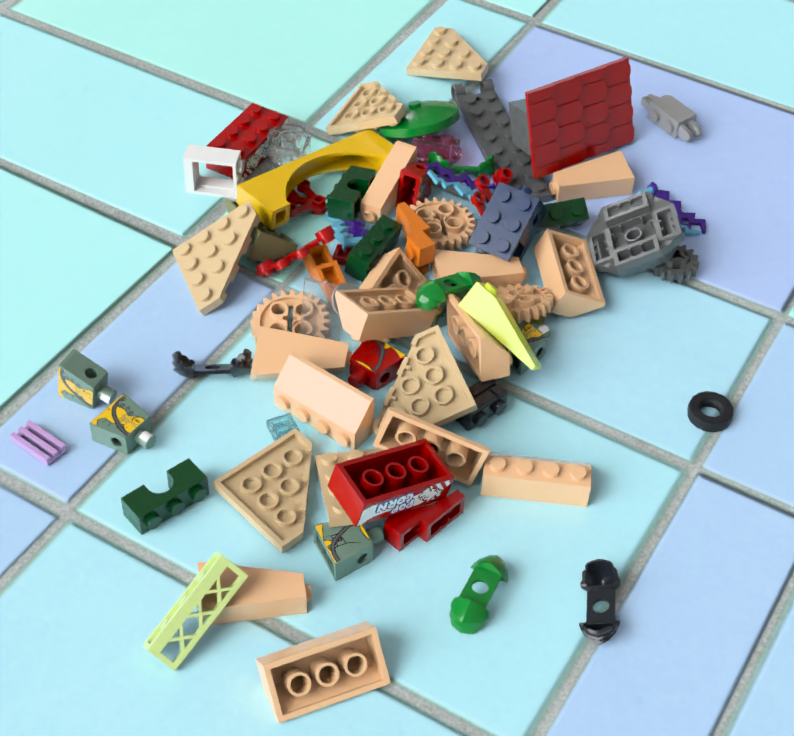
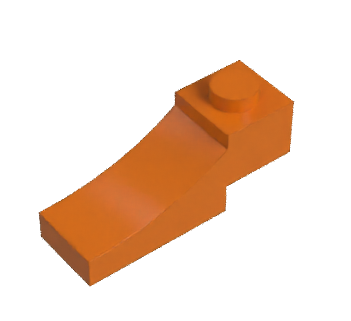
(419, 245)
(322, 267)

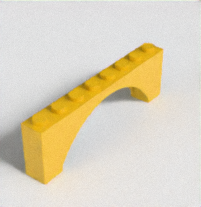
(270, 190)

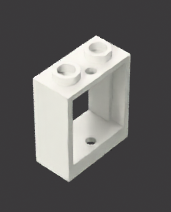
(209, 185)

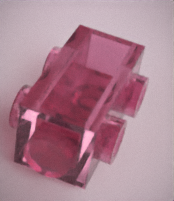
(444, 146)

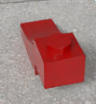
(422, 522)

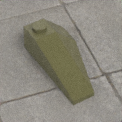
(265, 242)

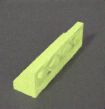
(186, 604)

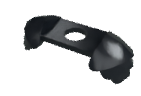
(187, 367)
(600, 582)

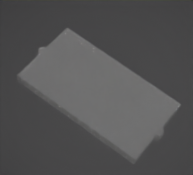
(317, 312)

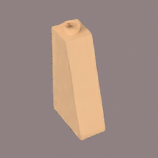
(594, 179)
(383, 190)
(487, 266)
(276, 345)
(261, 596)

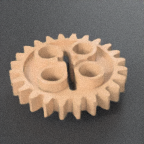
(452, 223)
(526, 301)
(267, 314)

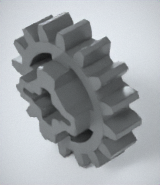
(682, 266)

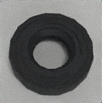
(705, 422)

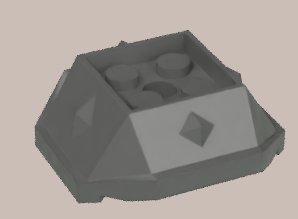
(634, 235)

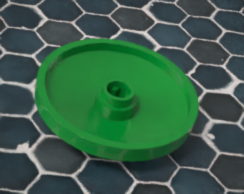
(423, 119)

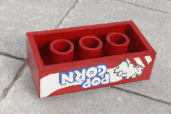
(249, 136)
(390, 482)

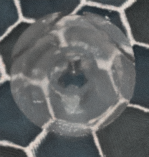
(287, 144)

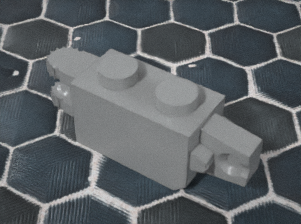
(672, 116)

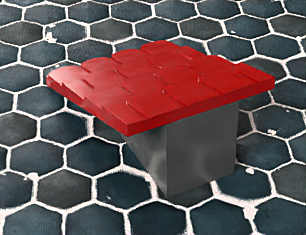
(574, 117)

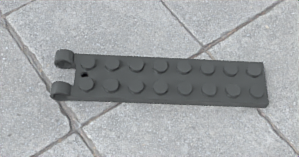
(493, 135)

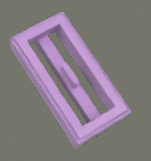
(41, 439)

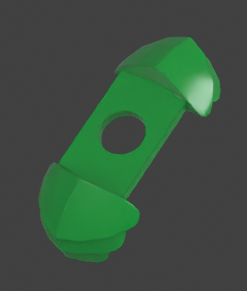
(483, 168)
(433, 291)
(469, 609)

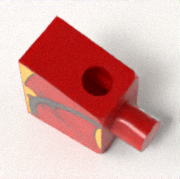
(414, 180)
(374, 364)

